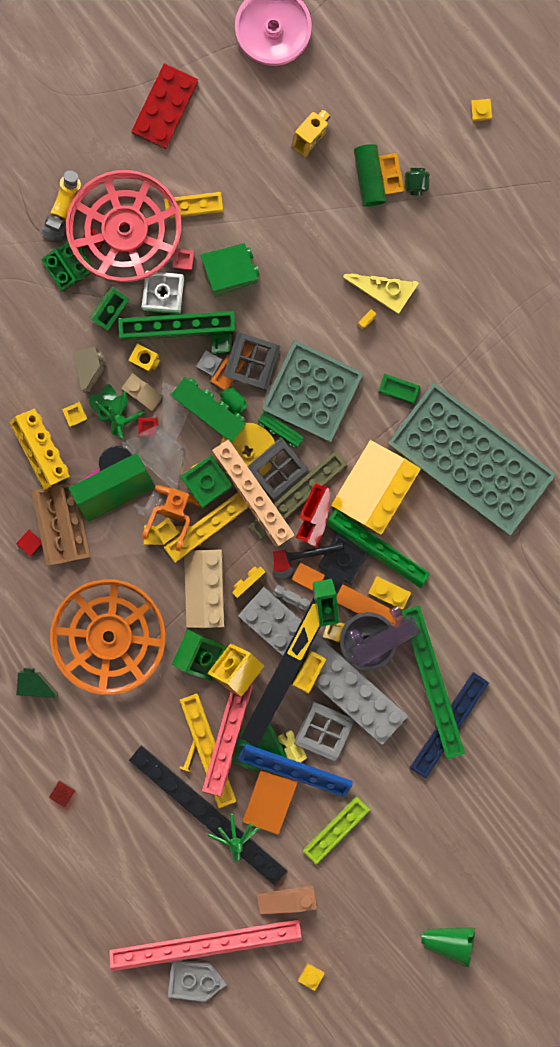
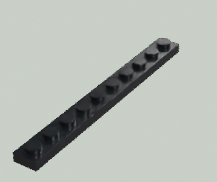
(205, 812)

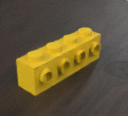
(39, 449)

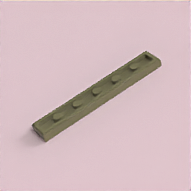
(300, 492)

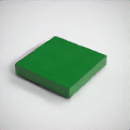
(206, 481)

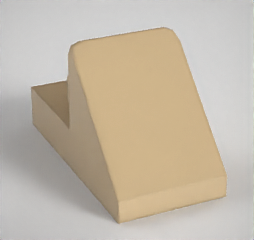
(142, 392)

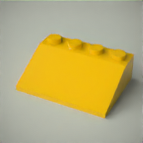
(375, 487)

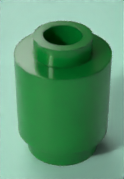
(233, 400)

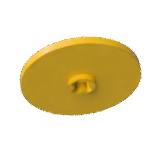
(255, 438)

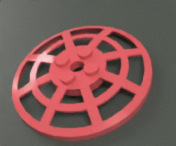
(121, 216)

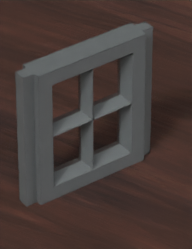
(235, 356)
(266, 457)

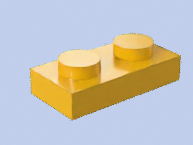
(253, 574)
(389, 592)

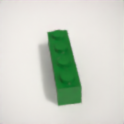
(280, 429)

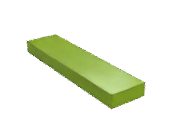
(336, 830)

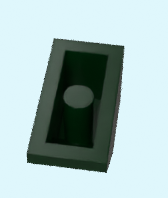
(34, 684)

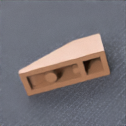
(287, 900)

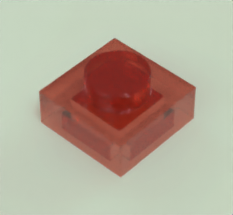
(62, 793)

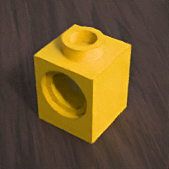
(138, 352)

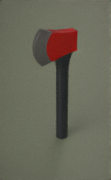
(282, 566)

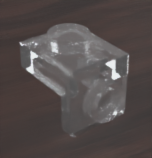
(153, 501)

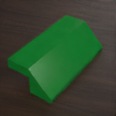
(112, 487)

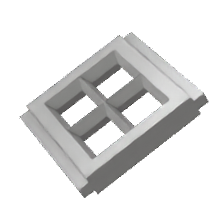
(331, 715)

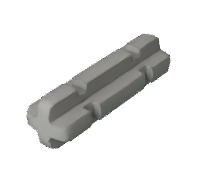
(291, 597)

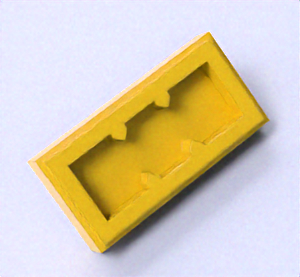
(308, 671)

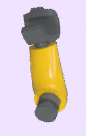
(55, 224)

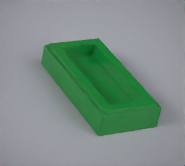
(399, 389)

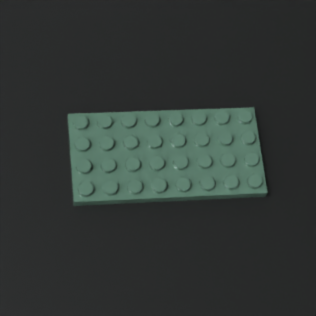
(471, 458)

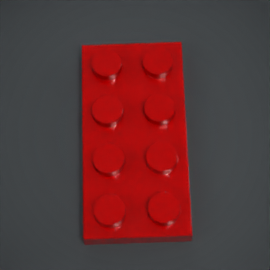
(164, 106)

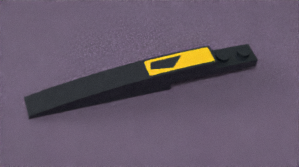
(287, 667)

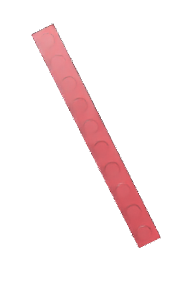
(205, 945)

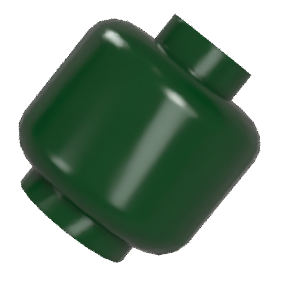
(417, 181)

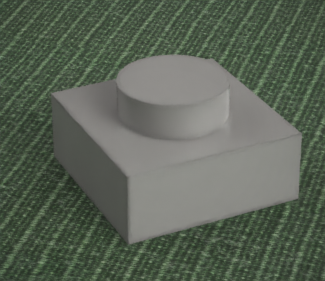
(209, 363)

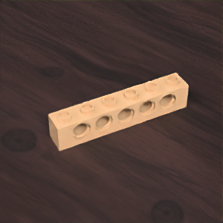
(252, 493)

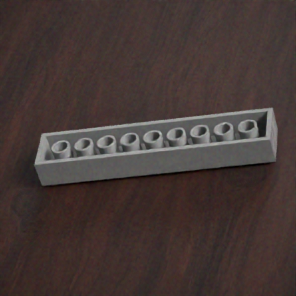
(337, 677)

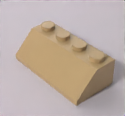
(204, 589)

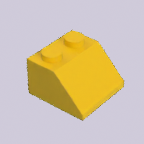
(236, 669)

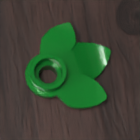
(107, 399)

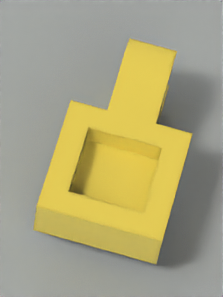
(292, 750)

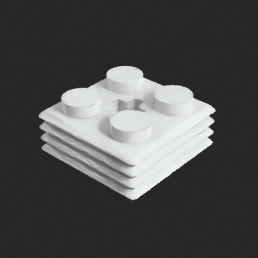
(170, 302)

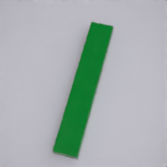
(378, 548)

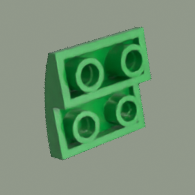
(65, 267)

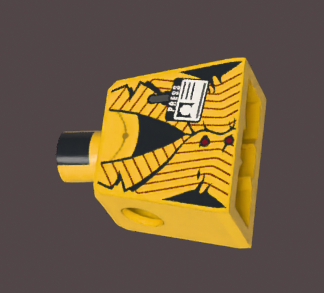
(310, 132)

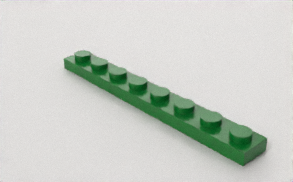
(435, 686)

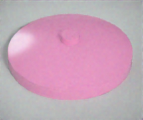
(273, 30)

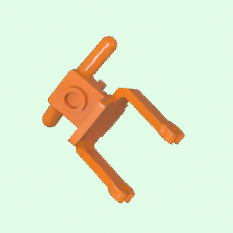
(173, 509)

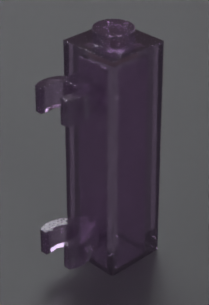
(383, 640)

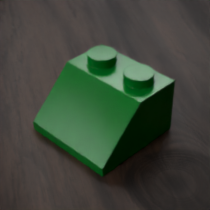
(197, 654)

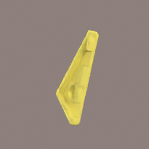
(389, 292)

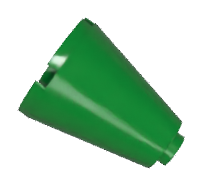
(450, 943)

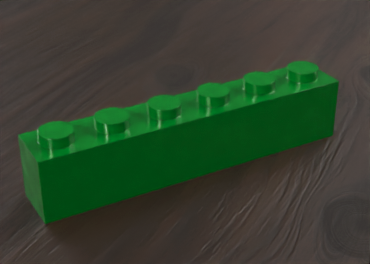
(176, 326)

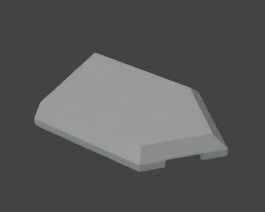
(194, 981)

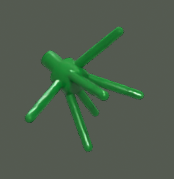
(118, 421)
(235, 844)

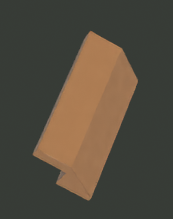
(60, 525)

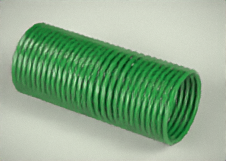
(370, 172)

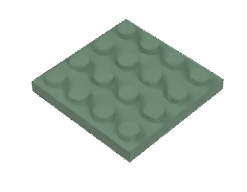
(312, 391)

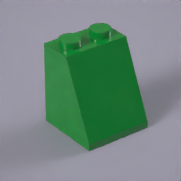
(230, 269)

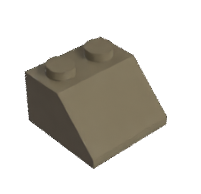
(89, 367)

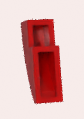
(314, 516)

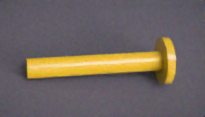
(189, 757)

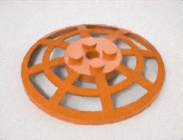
(95, 637)

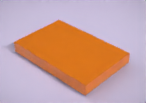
(269, 801)

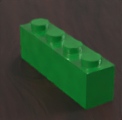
(207, 409)

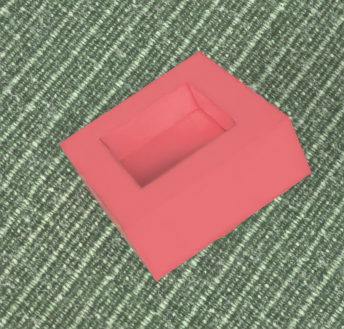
(183, 259)

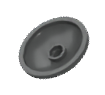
(367, 624)

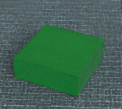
(221, 343)

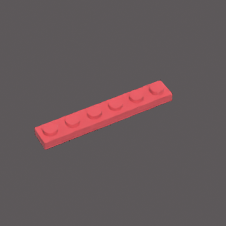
(226, 743)

